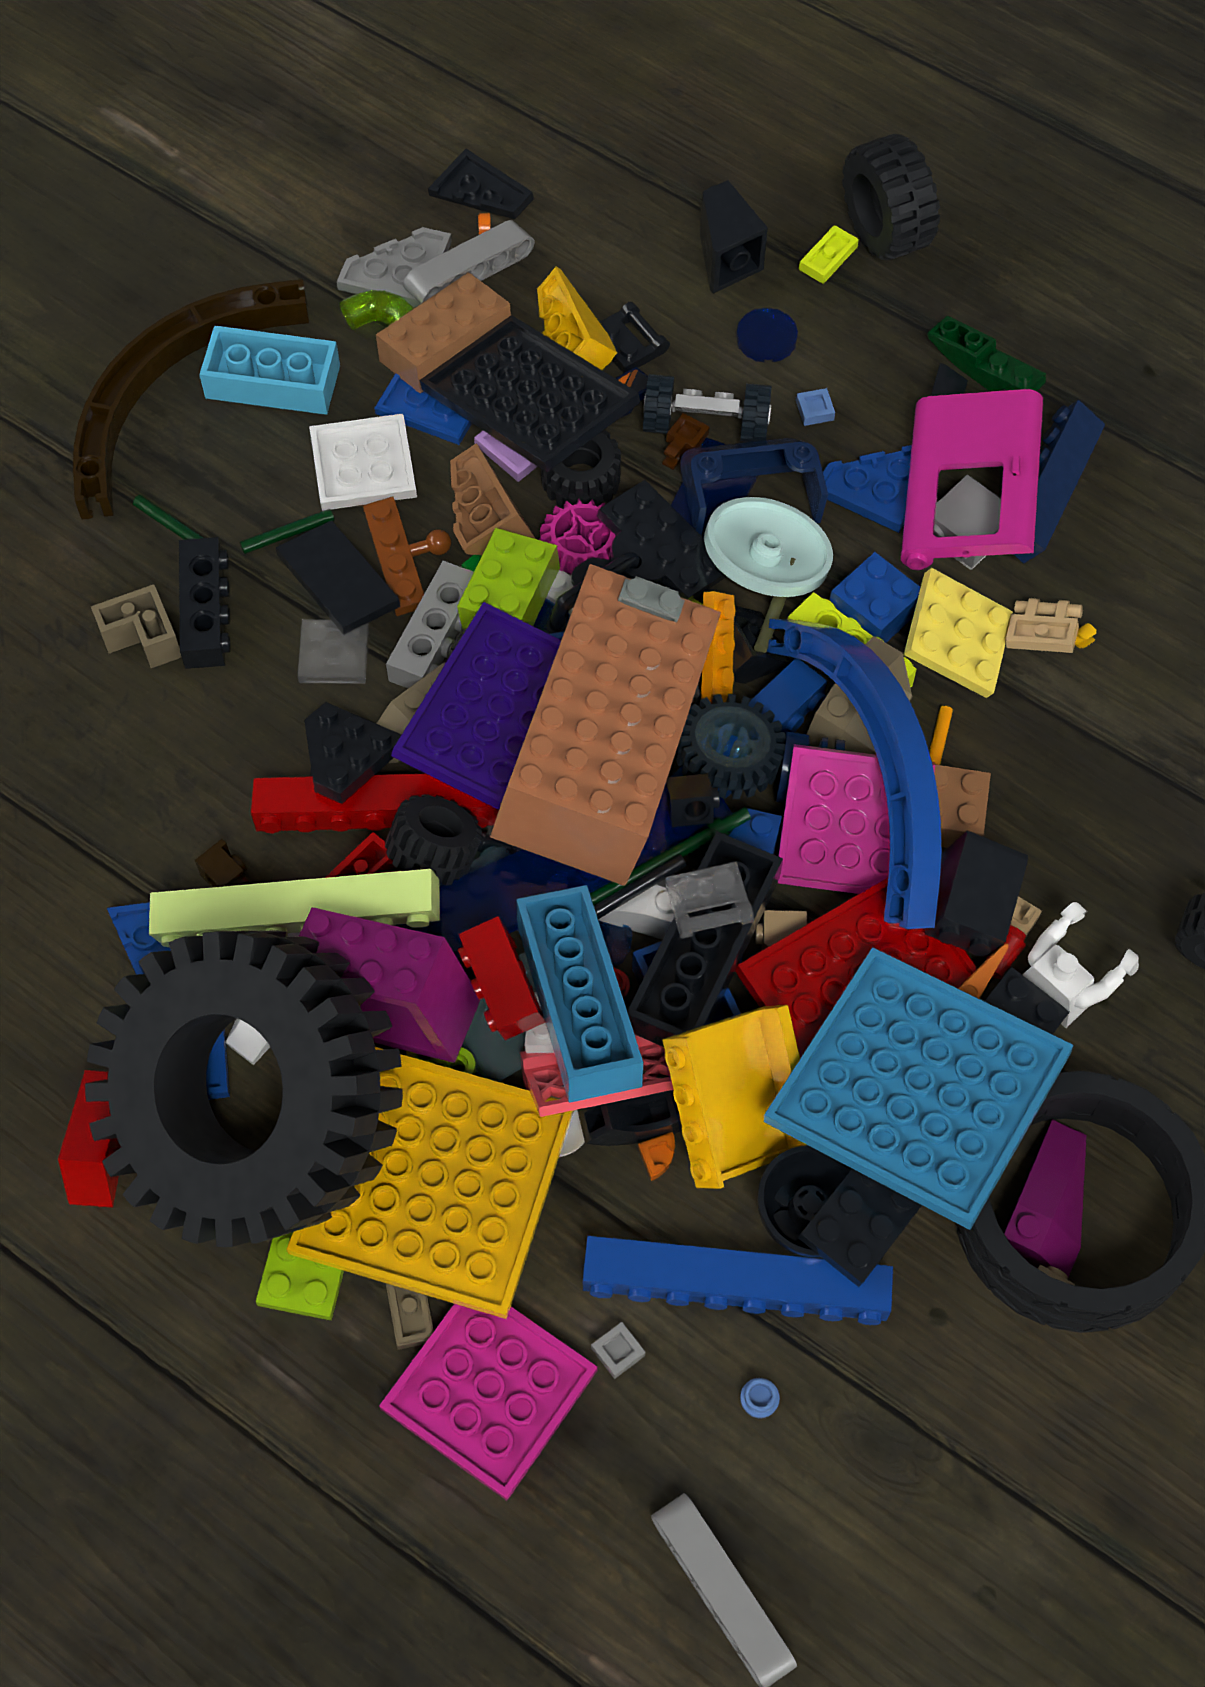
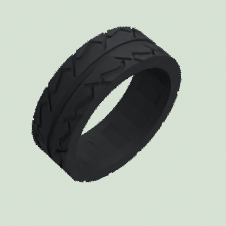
(1179, 1161)

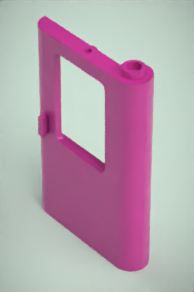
(966, 434)

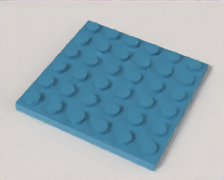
(919, 1086)

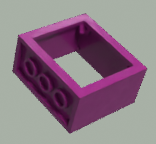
(412, 980)

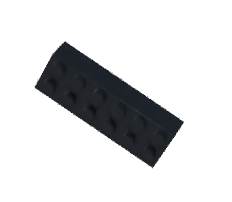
(695, 971)

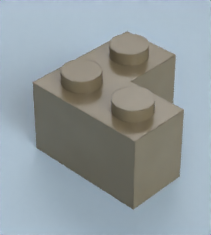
(138, 619)

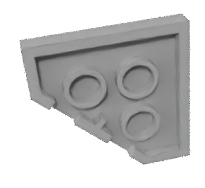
(391, 263)

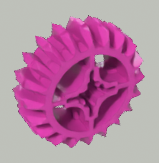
(582, 539)

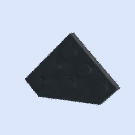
(345, 750)

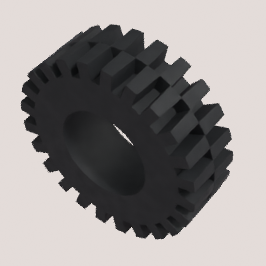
(163, 1101)

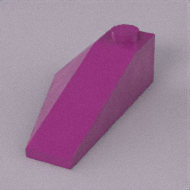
(1049, 1209)

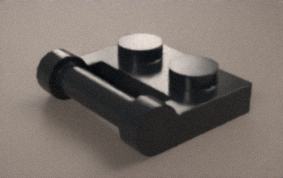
(629, 349)

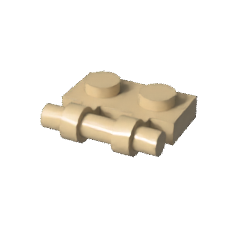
(1044, 632)

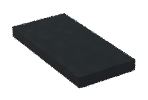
(338, 577)

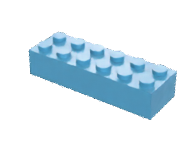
(579, 994)

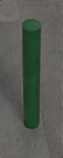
(164, 518)
(286, 531)

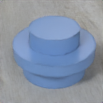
(759, 1398)

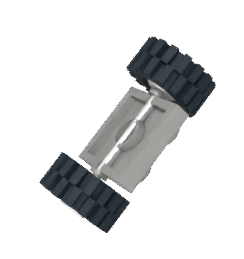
(660, 404)

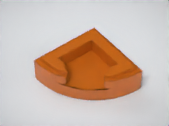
(657, 1154)

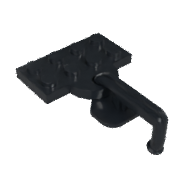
(648, 544)

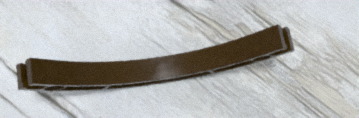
(152, 355)

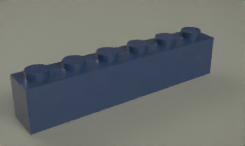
(1061, 463)

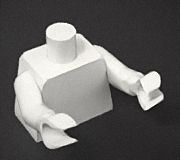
(1064, 977)

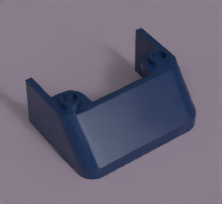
(750, 459)

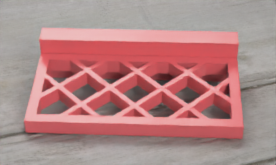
(544, 1080)

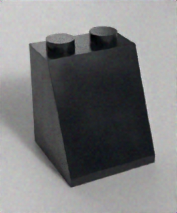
(730, 237)
(977, 893)

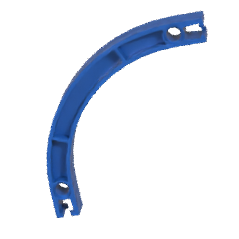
(901, 757)

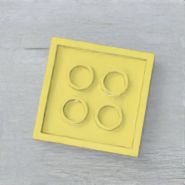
(958, 633)

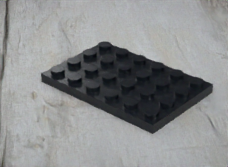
(530, 392)

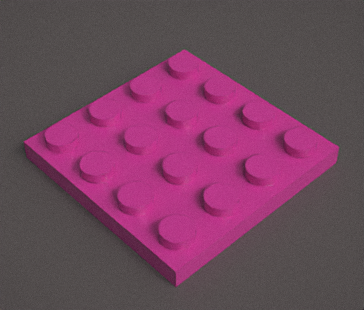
(835, 821)
(489, 1393)

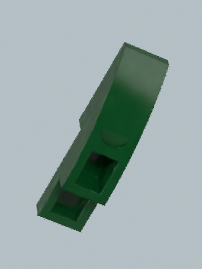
(980, 360)

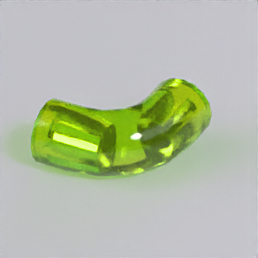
(372, 307)

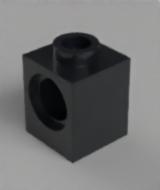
(691, 800)

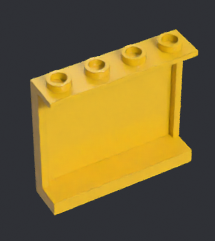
(724, 1086)

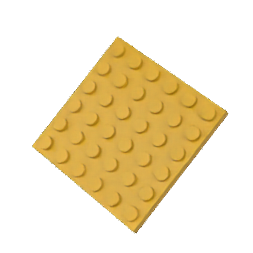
(452, 1192)

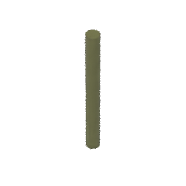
(773, 613)

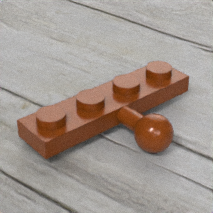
(396, 553)

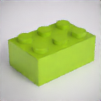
(511, 577)

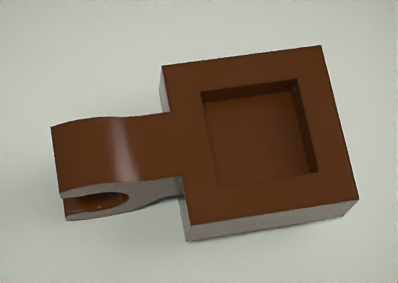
(682, 436)

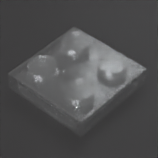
(330, 655)

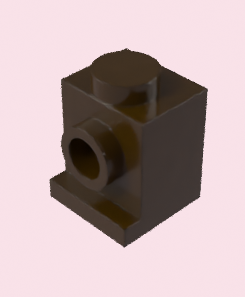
(221, 868)

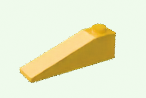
(572, 322)

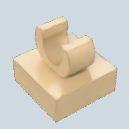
(1025, 916)

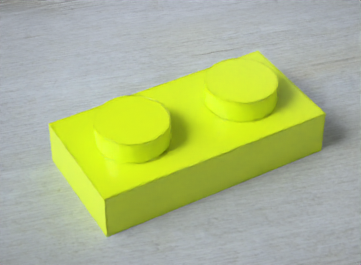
(828, 254)

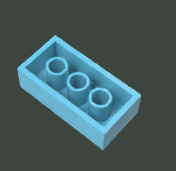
(270, 370)

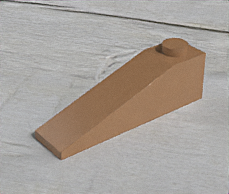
(481, 502)

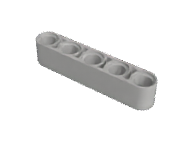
(479, 256)
(724, 1591)

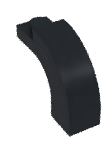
(630, 1120)

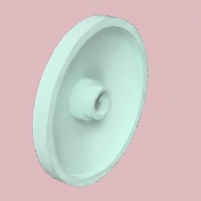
(758, 537)

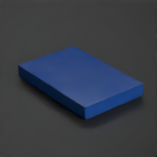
(422, 411)

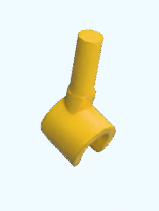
(1084, 636)

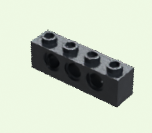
(196, 559)

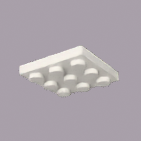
(362, 461)

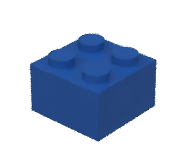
(877, 597)

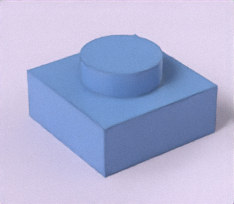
(815, 407)

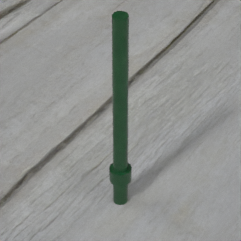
(683, 848)

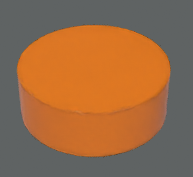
(484, 222)

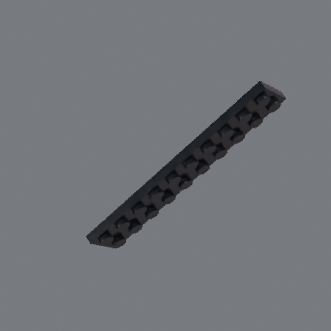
(866, 1216)

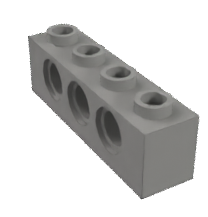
(405, 664)

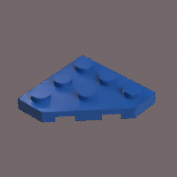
(872, 486)

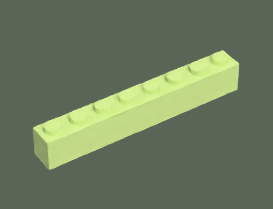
(284, 906)

